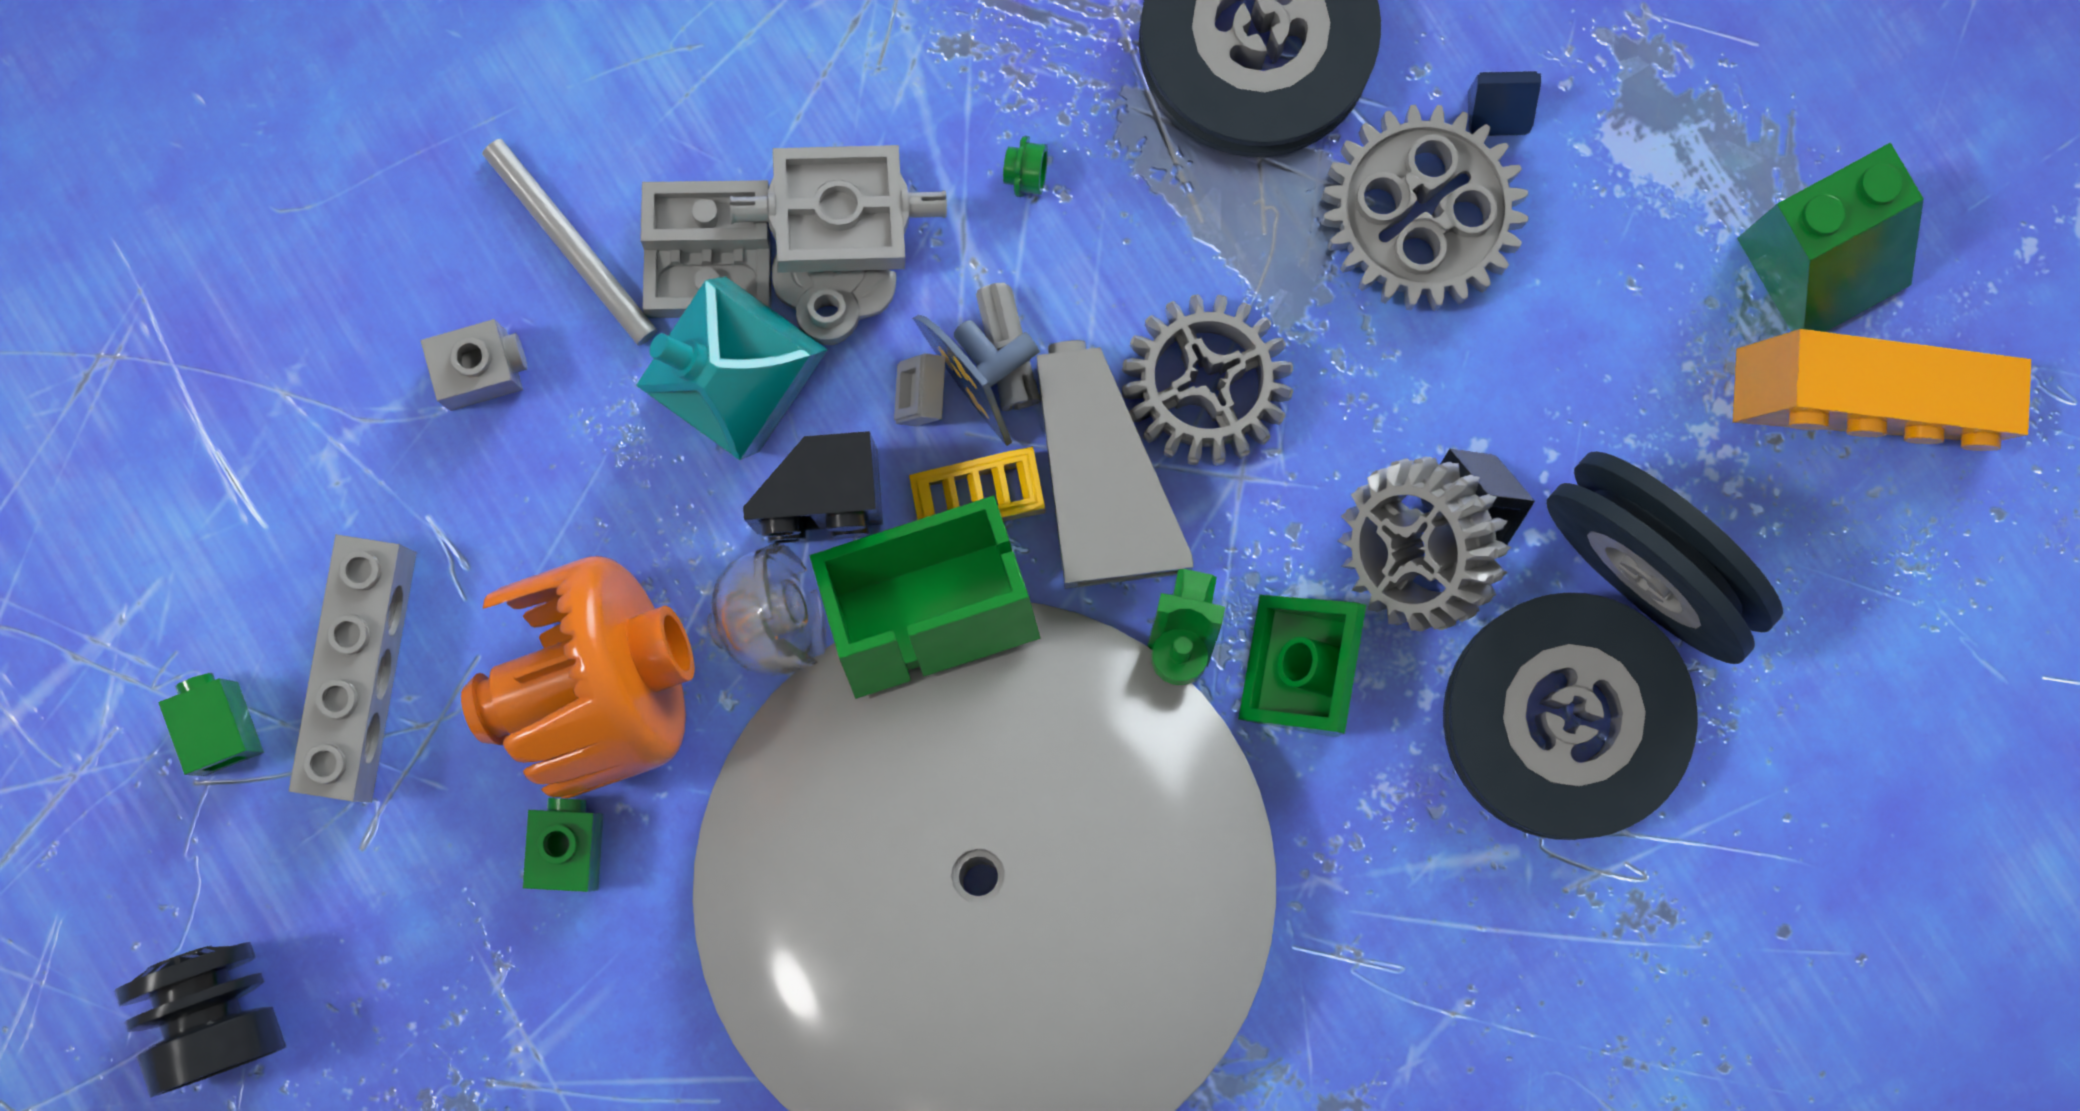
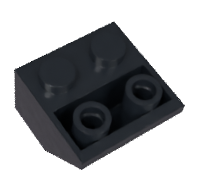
(820, 485)

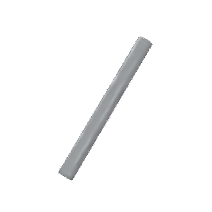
(569, 242)

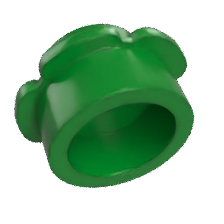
(1026, 167)

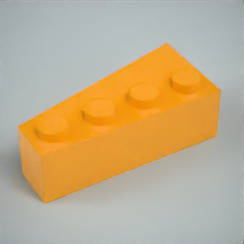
(1882, 389)

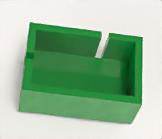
(924, 596)

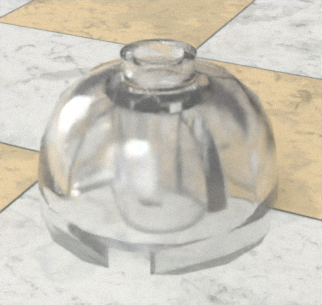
(764, 613)

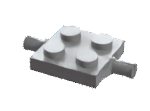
(838, 208)

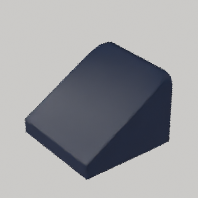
(1504, 102)

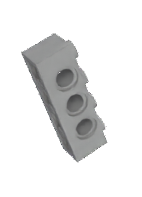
(353, 669)

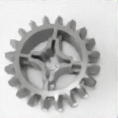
(1194, 351)
(1456, 540)

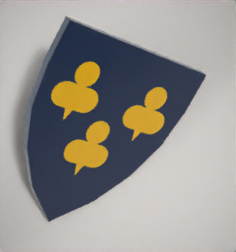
(990, 368)

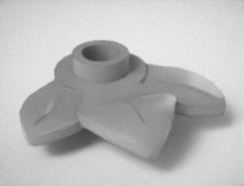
(854, 293)

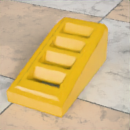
(995, 464)

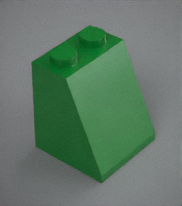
(1839, 242)

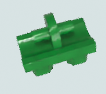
(1185, 628)

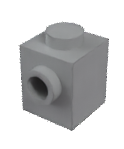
(474, 364)

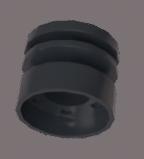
(199, 1017)

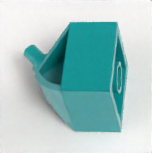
(730, 367)

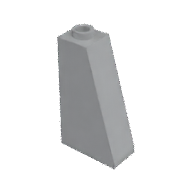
(1104, 487)

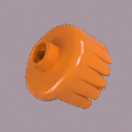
(601, 691)

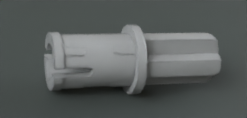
(1001, 327)

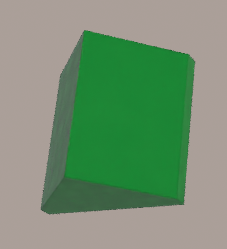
(1302, 664)

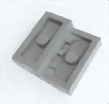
(692, 240)

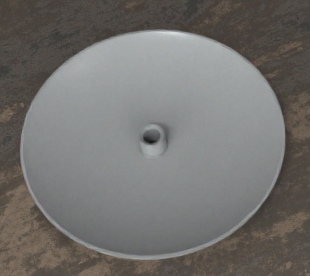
(1119, 909)

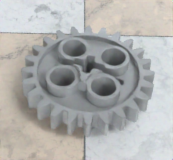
(1390, 165)

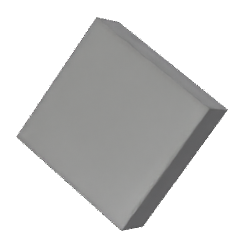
(919, 390)

